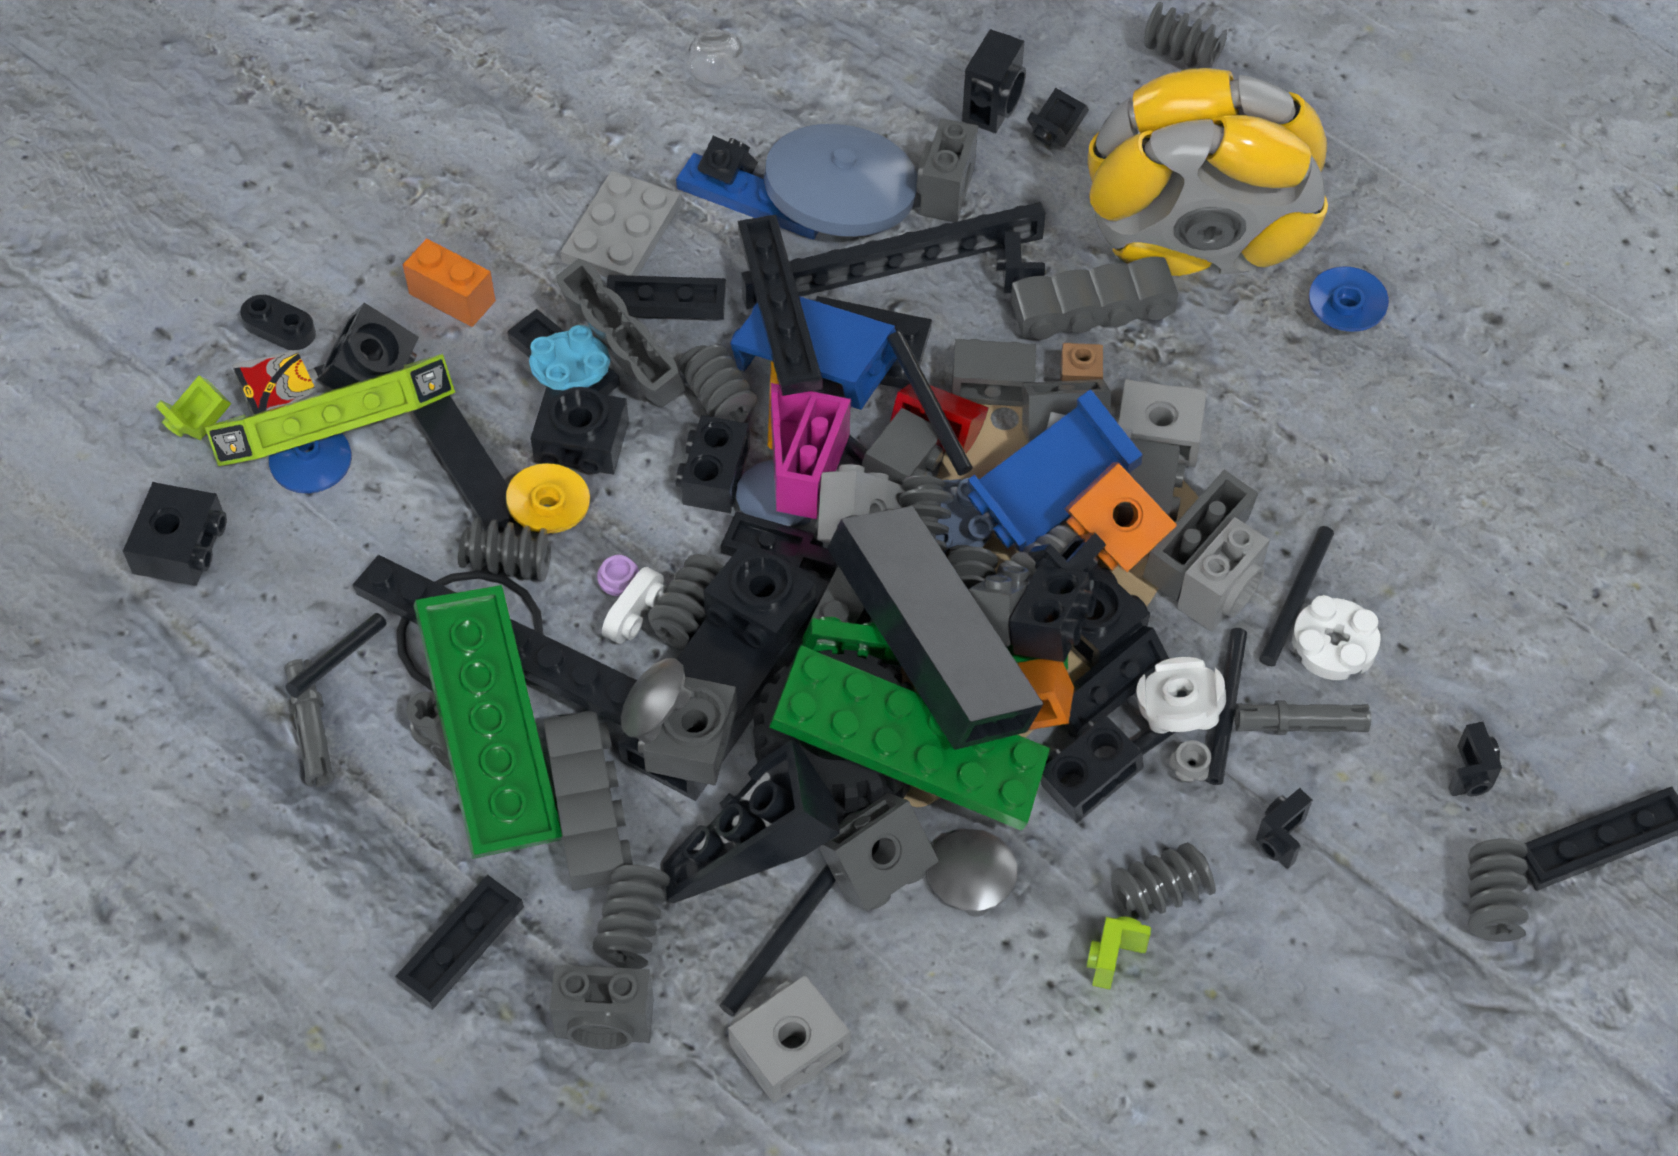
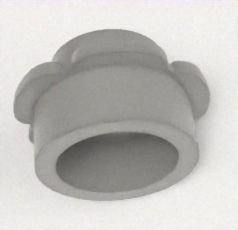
(1191, 751)

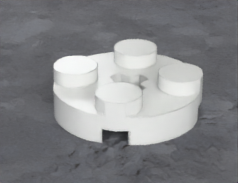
(1342, 617)
(1171, 713)

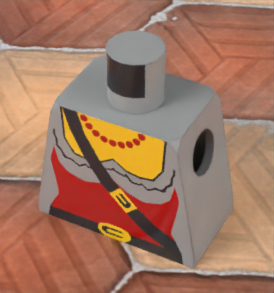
(276, 381)

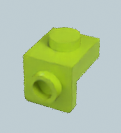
(196, 408)
(1117, 933)

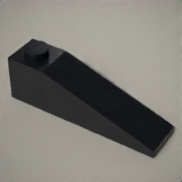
(768, 823)

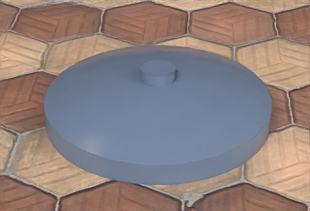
(840, 180)

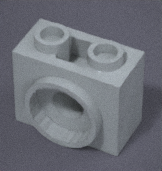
(1164, 415)
(853, 493)
(1224, 575)
(791, 1011)

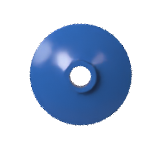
(1348, 299)
(315, 469)

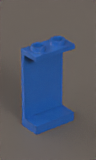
(846, 346)
(1044, 476)

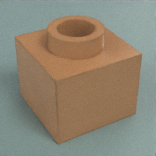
(1081, 362)

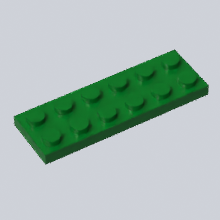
(487, 721)
(899, 737)

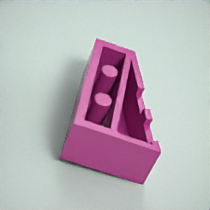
(806, 440)

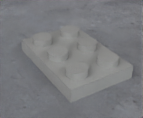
(621, 225)

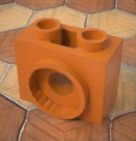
(1094, 513)

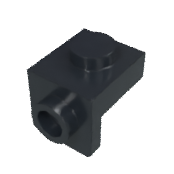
(1058, 118)
(725, 159)
(1010, 262)
(1077, 555)
(1481, 760)
(1280, 820)

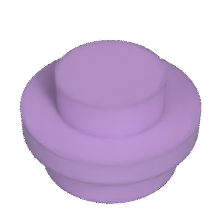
(616, 574)

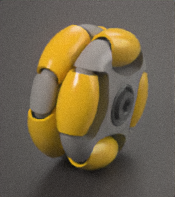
(1209, 173)

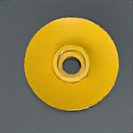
(548, 486)

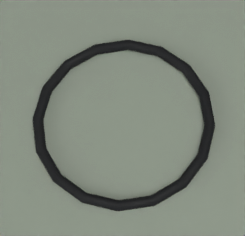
(401, 636)

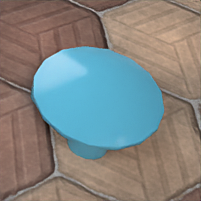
(569, 359)

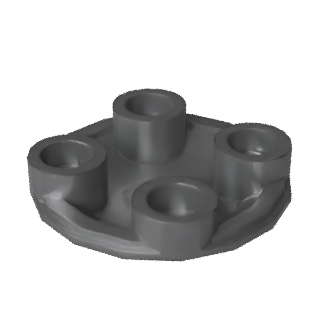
(654, 699)
(973, 871)

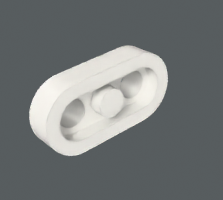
(628, 611)

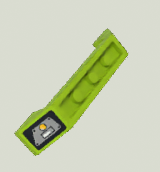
(330, 412)

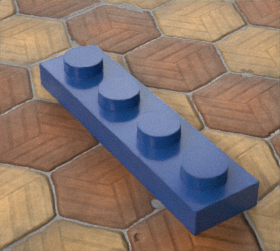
(744, 195)

